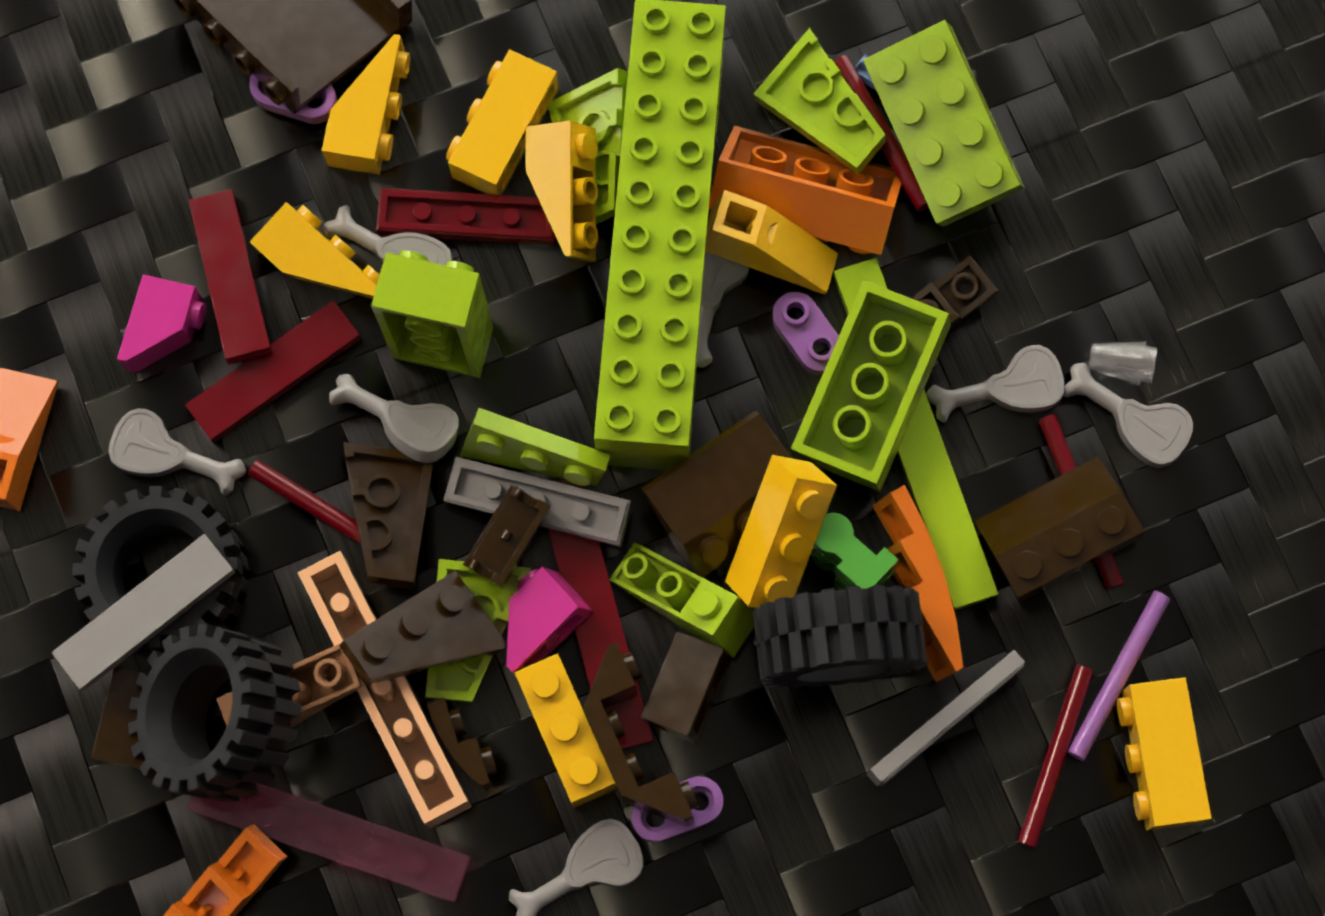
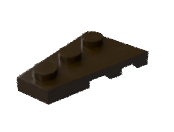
(389, 510)
(424, 632)

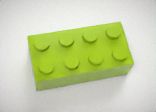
(943, 123)
(433, 313)
(871, 385)

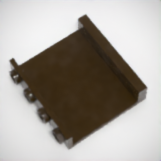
(298, 44)

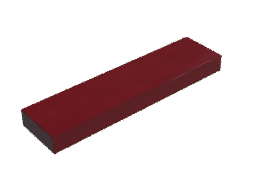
(464, 216)
(230, 276)
(270, 376)

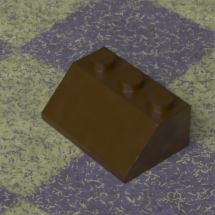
(712, 492)
(1060, 529)

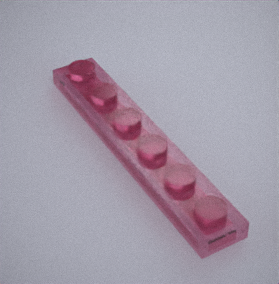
(344, 839)

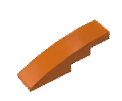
(922, 571)
(233, 879)

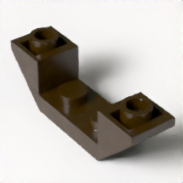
(660, 797)

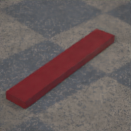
(584, 569)

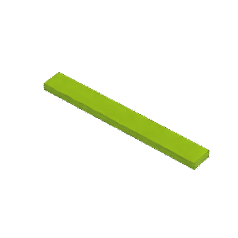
(932, 479)

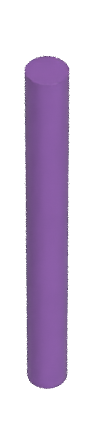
(1118, 676)

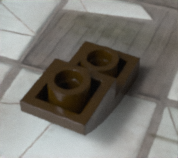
(959, 291)
(474, 760)

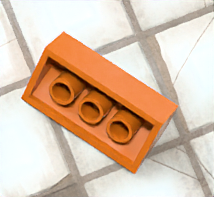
(810, 188)

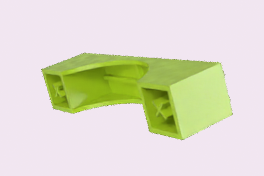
(660, 234)

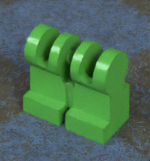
(849, 558)

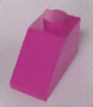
(160, 321)
(541, 617)

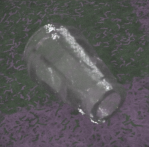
(1125, 361)

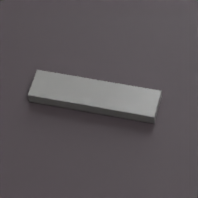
(572, 508)
(143, 612)
(946, 719)

